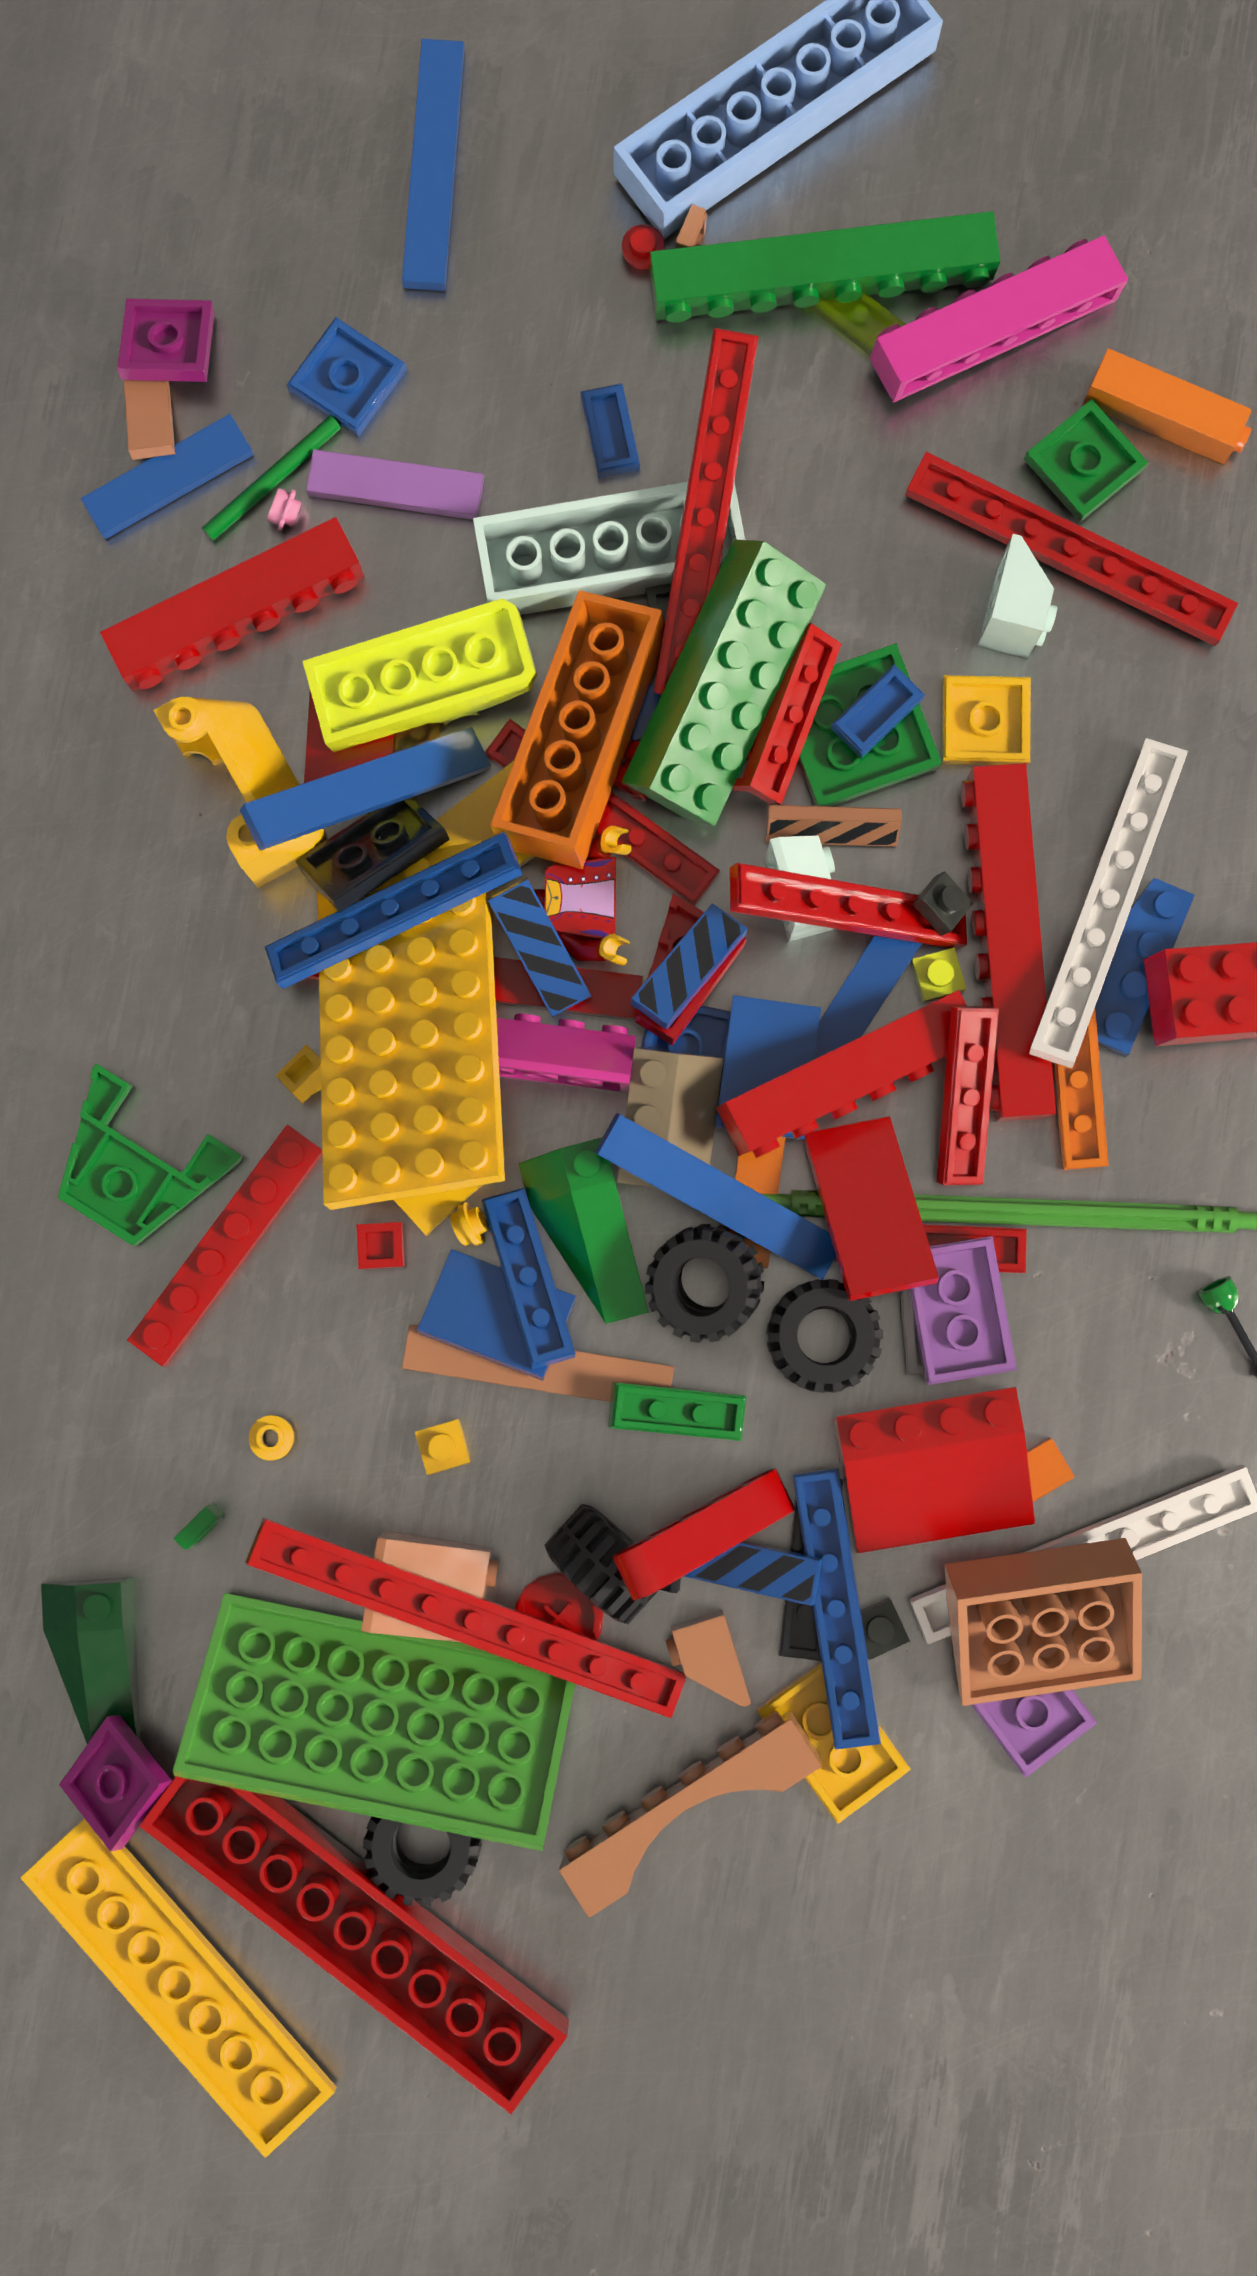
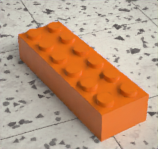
(580, 729)

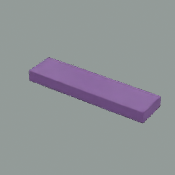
(395, 484)

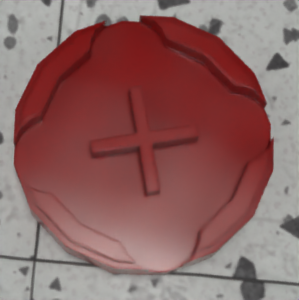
(560, 1602)

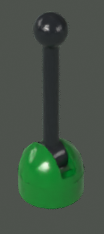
(1222, 1298)

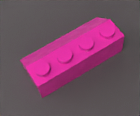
(565, 1053)

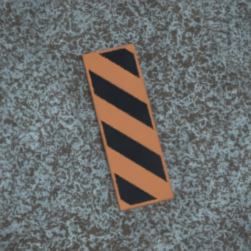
(836, 824)

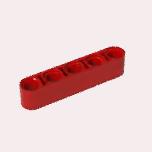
(703, 1534)

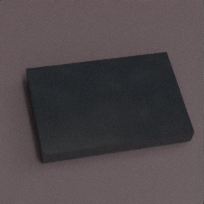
(371, 852)

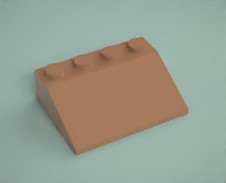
(1045, 1621)

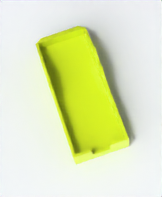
(421, 675)

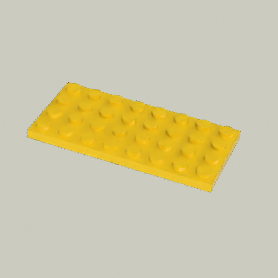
(412, 1058)

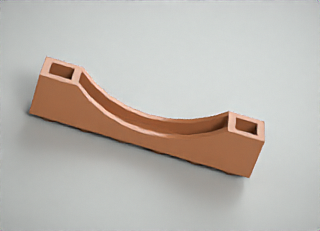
(769, 1760)

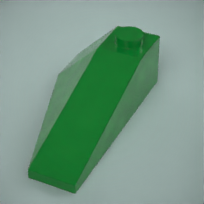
(583, 1216)

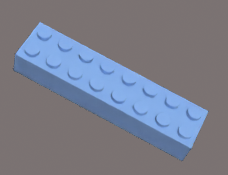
(770, 103)

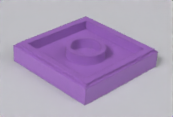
(1036, 1726)

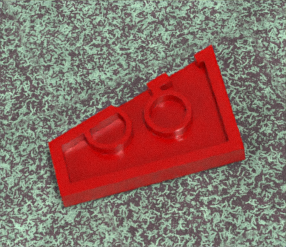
(678, 922)

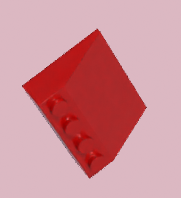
(935, 1469)

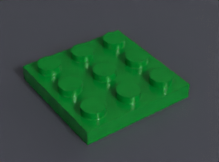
(832, 767)

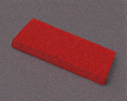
(870, 1208)

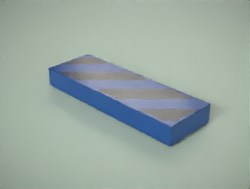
(539, 947)
(689, 966)
(764, 1572)

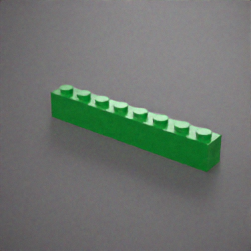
(824, 264)

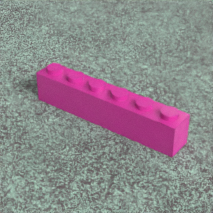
(997, 317)

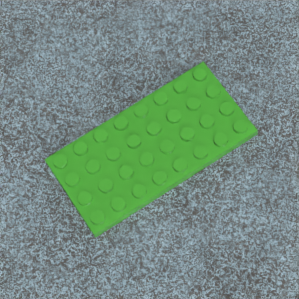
(376, 1723)

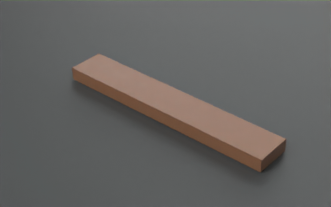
(582, 1376)

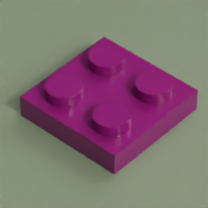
(166, 340)
(115, 1783)

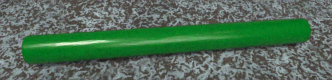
(271, 478)

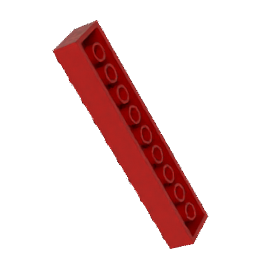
(375, 1946)

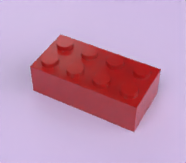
(1203, 993)

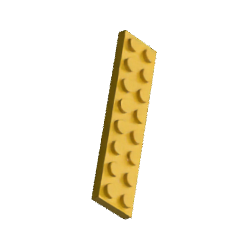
(180, 1986)

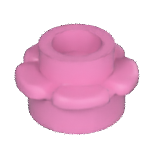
(284, 509)

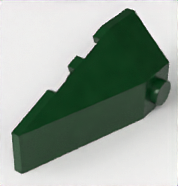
(95, 1648)

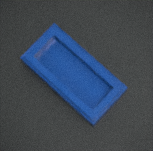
(610, 430)
(877, 711)

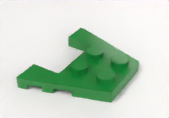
(123, 1182)

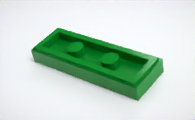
(676, 1411)

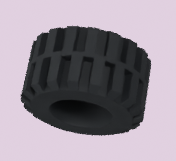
(681, 1311)
(829, 1376)
(584, 1555)
(414, 1879)

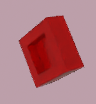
(380, 1245)

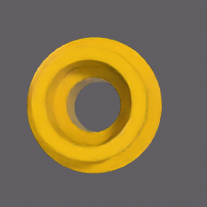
(469, 1224)
(285, 1437)

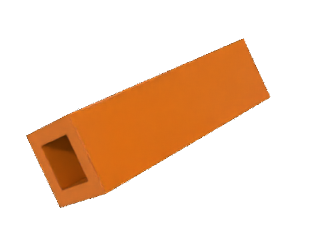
(1169, 407)

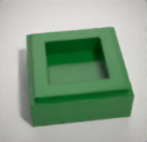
(199, 1526)

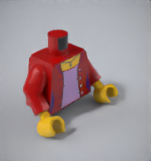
(584, 901)

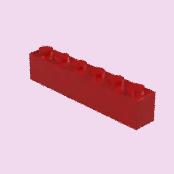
(233, 605)
(839, 1079)

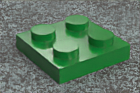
(1085, 460)

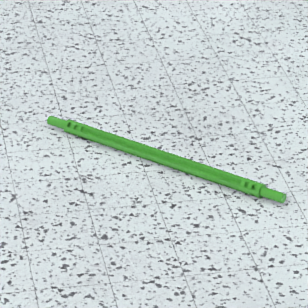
(1054, 1212)

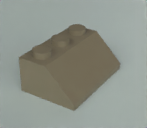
(674, 1099)

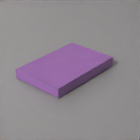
(963, 1315)

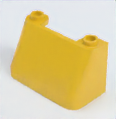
(240, 738)

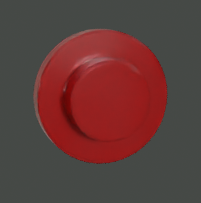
(638, 244)

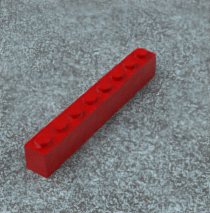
(1008, 936)

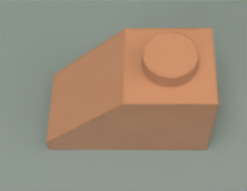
(709, 1656)

